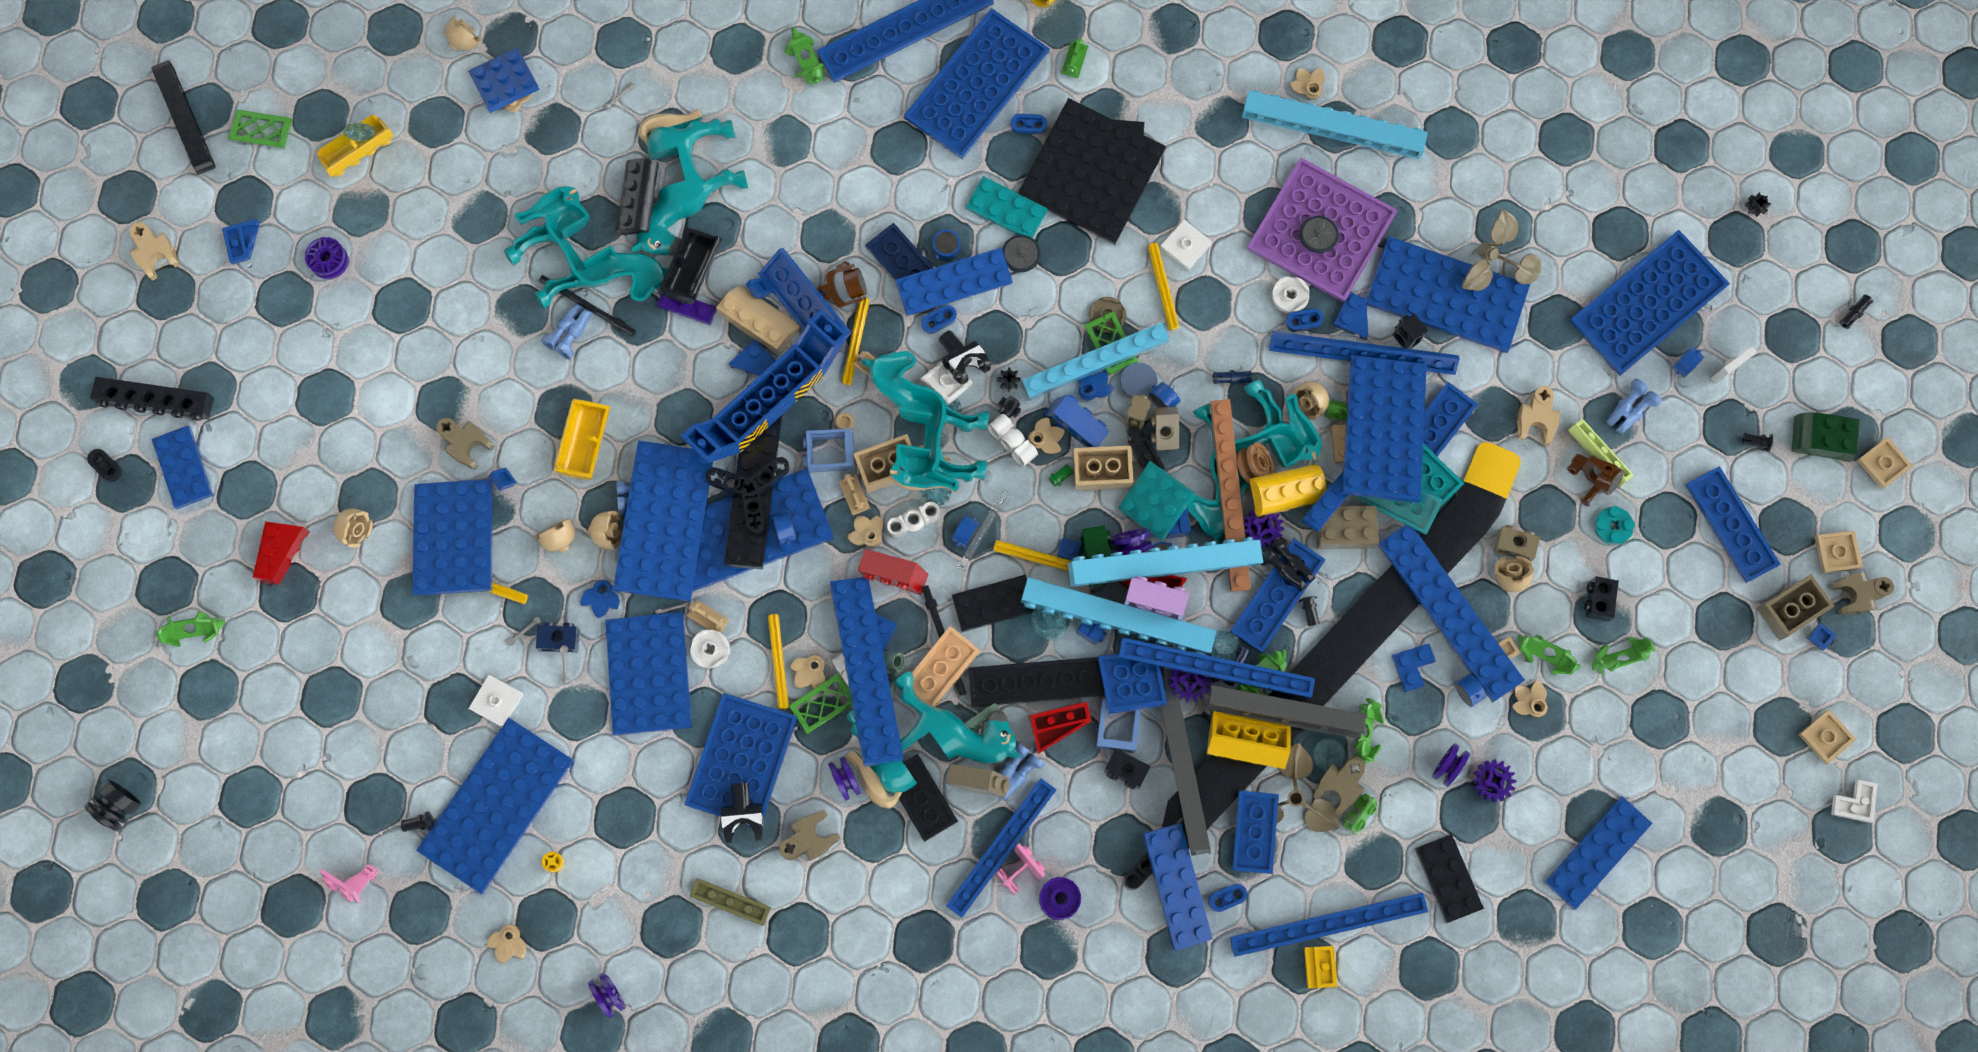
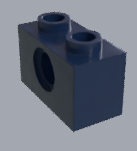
(547, 631)

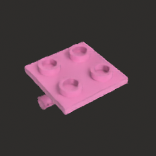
(1035, 867)
(352, 887)

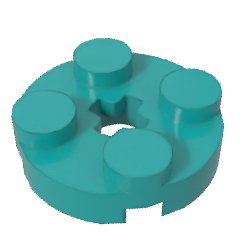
(1603, 525)

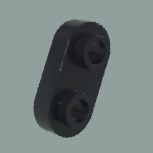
(105, 466)

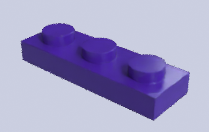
(698, 311)

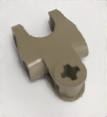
(462, 440)
(1862, 592)
(1344, 782)
(806, 839)

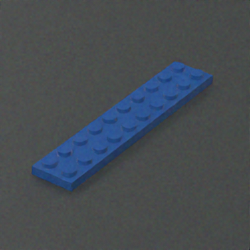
(894, 34)
(1451, 612)
(866, 671)

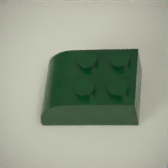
(1825, 435)
(1095, 542)

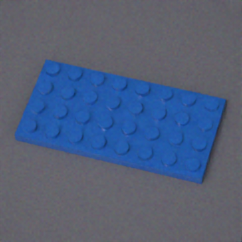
(976, 83)
(1431, 287)
(1649, 302)
(1384, 429)
(790, 494)
(663, 522)
(495, 805)

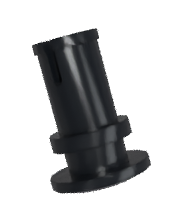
(1759, 441)
(1310, 610)
(420, 822)

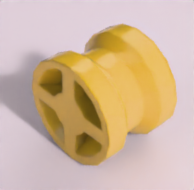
(549, 859)

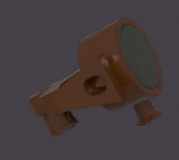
(853, 282)
(1606, 481)

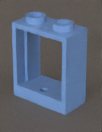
(846, 434)
(1109, 744)

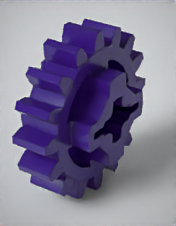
(1269, 529)
(1187, 694)
(1491, 773)

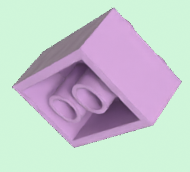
(1157, 598)

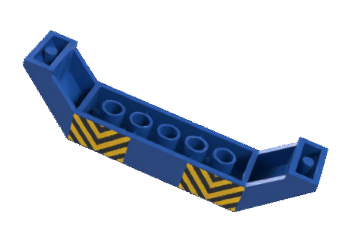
(770, 393)

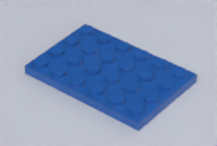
(452, 537)
(648, 673)
(742, 747)

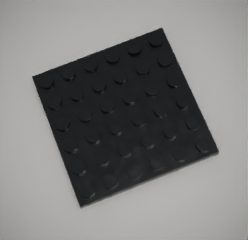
(1092, 171)

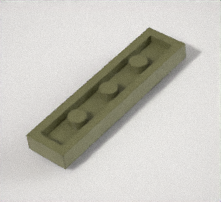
(730, 902)

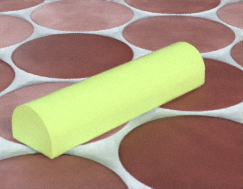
(1596, 447)

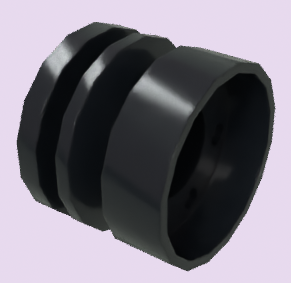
(110, 808)

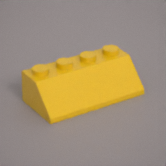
(1249, 740)

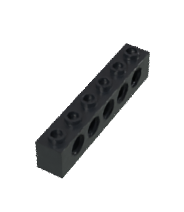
(104, 388)

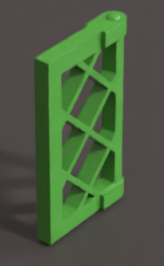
(237, 126)
(1095, 340)
(806, 698)

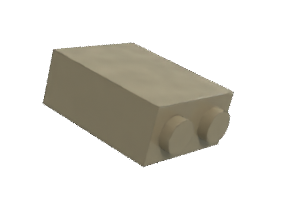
(978, 780)

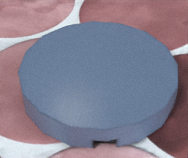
(1138, 379)

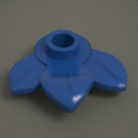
(1097, 385)
(600, 601)

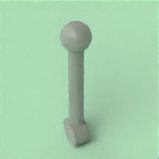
(630, 86)
(661, 611)
(511, 641)
(565, 680)

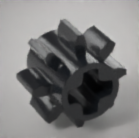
(1757, 204)
(1008, 385)
(1009, 406)

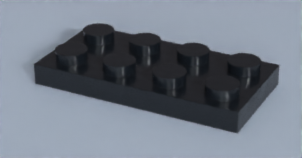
(991, 603)
(925, 802)
(1449, 878)

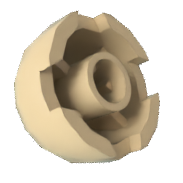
(461, 35)
(1312, 399)
(352, 527)
(606, 530)
(557, 536)
(1514, 574)

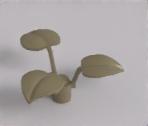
(1504, 229)
(1321, 814)

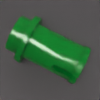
(1060, 475)

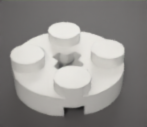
(1287, 304)
(699, 648)

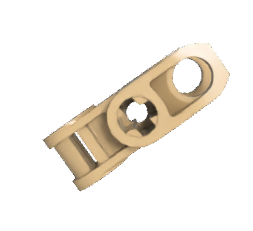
(151, 249)
(1539, 414)

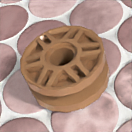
(1254, 461)

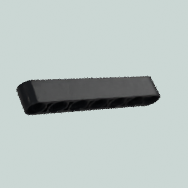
(183, 117)

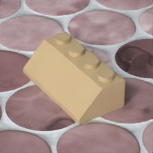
(757, 319)

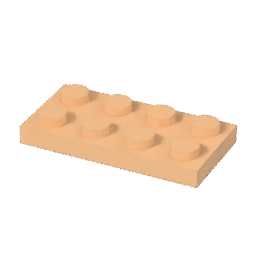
(943, 666)

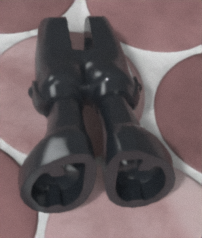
(1293, 568)

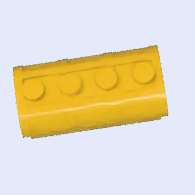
(346, 152)
(581, 439)
(1288, 489)

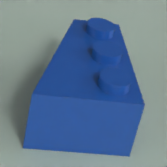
(1077, 421)

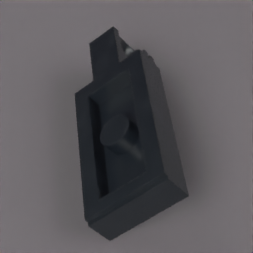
(1143, 449)

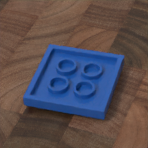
(503, 80)
(1130, 684)

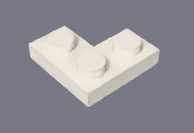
(1859, 807)

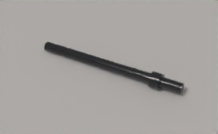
(617, 323)
(932, 605)

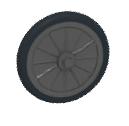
(1319, 234)
(1021, 253)

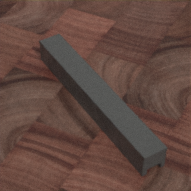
(1286, 712)
(1185, 778)

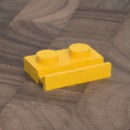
(1320, 967)

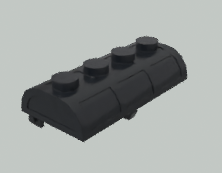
(637, 196)
(690, 266)

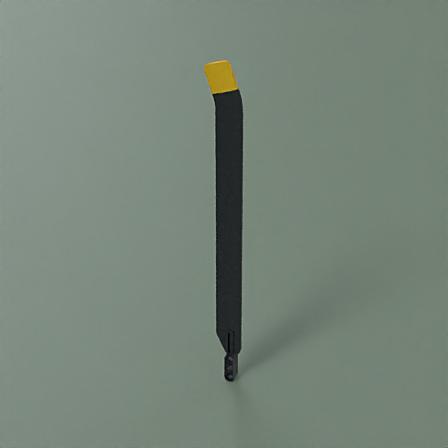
(1364, 626)

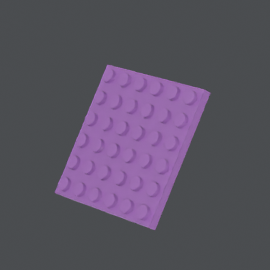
(1356, 214)

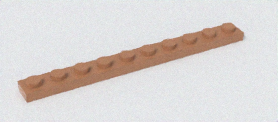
(1229, 485)

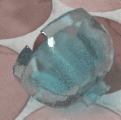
(1049, 626)

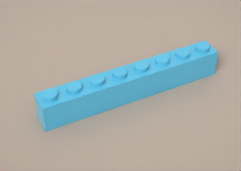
(1095, 361)

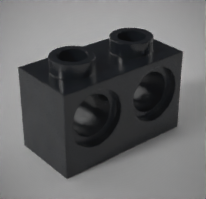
(1410, 331)
(1606, 600)

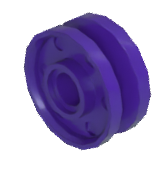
(334, 265)
(1131, 541)
(1451, 765)
(844, 778)
(1060, 886)
(606, 995)

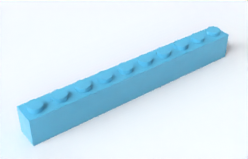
(1334, 124)
(1165, 563)
(1117, 616)

